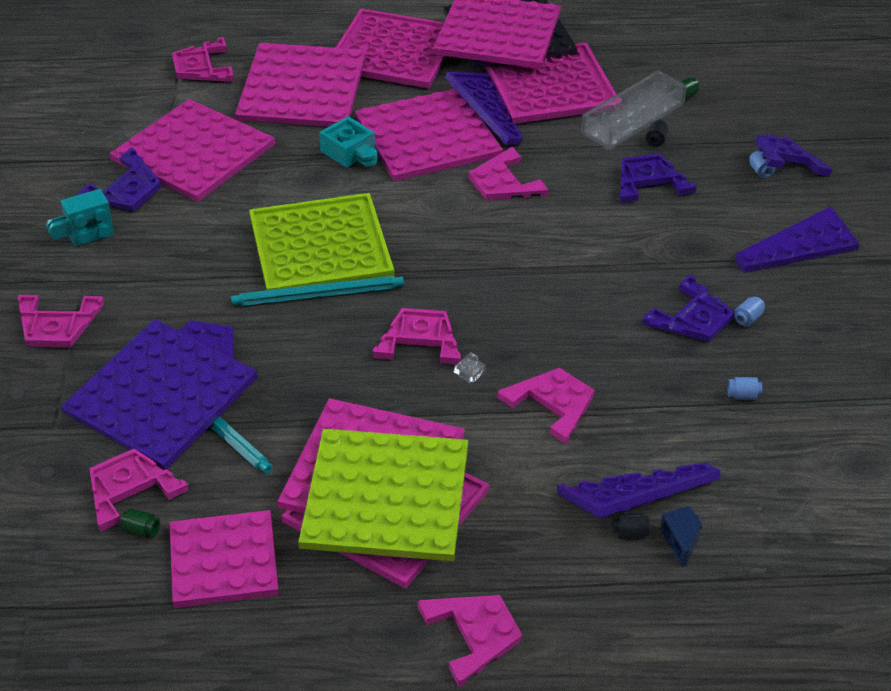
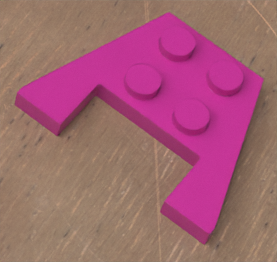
(196, 64)
(497, 181)
(56, 327)
(420, 328)
(556, 392)
(124, 477)
(484, 625)

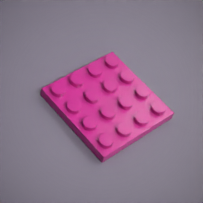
(222, 559)

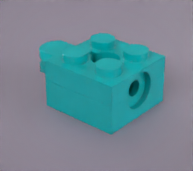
(349, 143)
(76, 213)

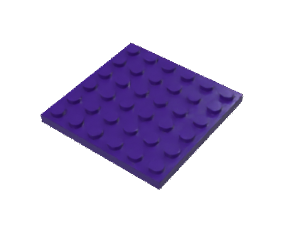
(159, 393)

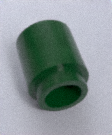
(692, 87)
(140, 523)

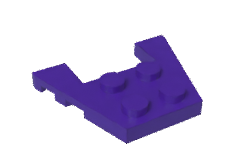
(783, 149)
(648, 171)
(132, 187)
(698, 319)
(213, 335)

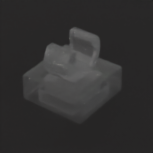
(470, 368)

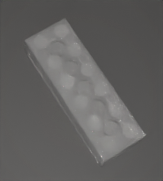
(633, 109)

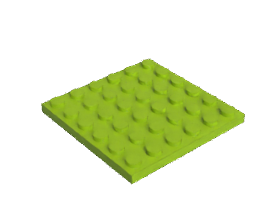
(320, 242)
(385, 495)

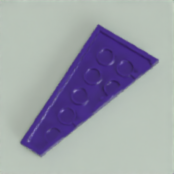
(487, 103)
(809, 239)
(630, 490)

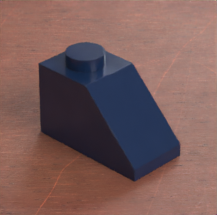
(681, 532)

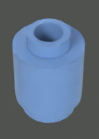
(759, 166)
(749, 311)
(744, 388)

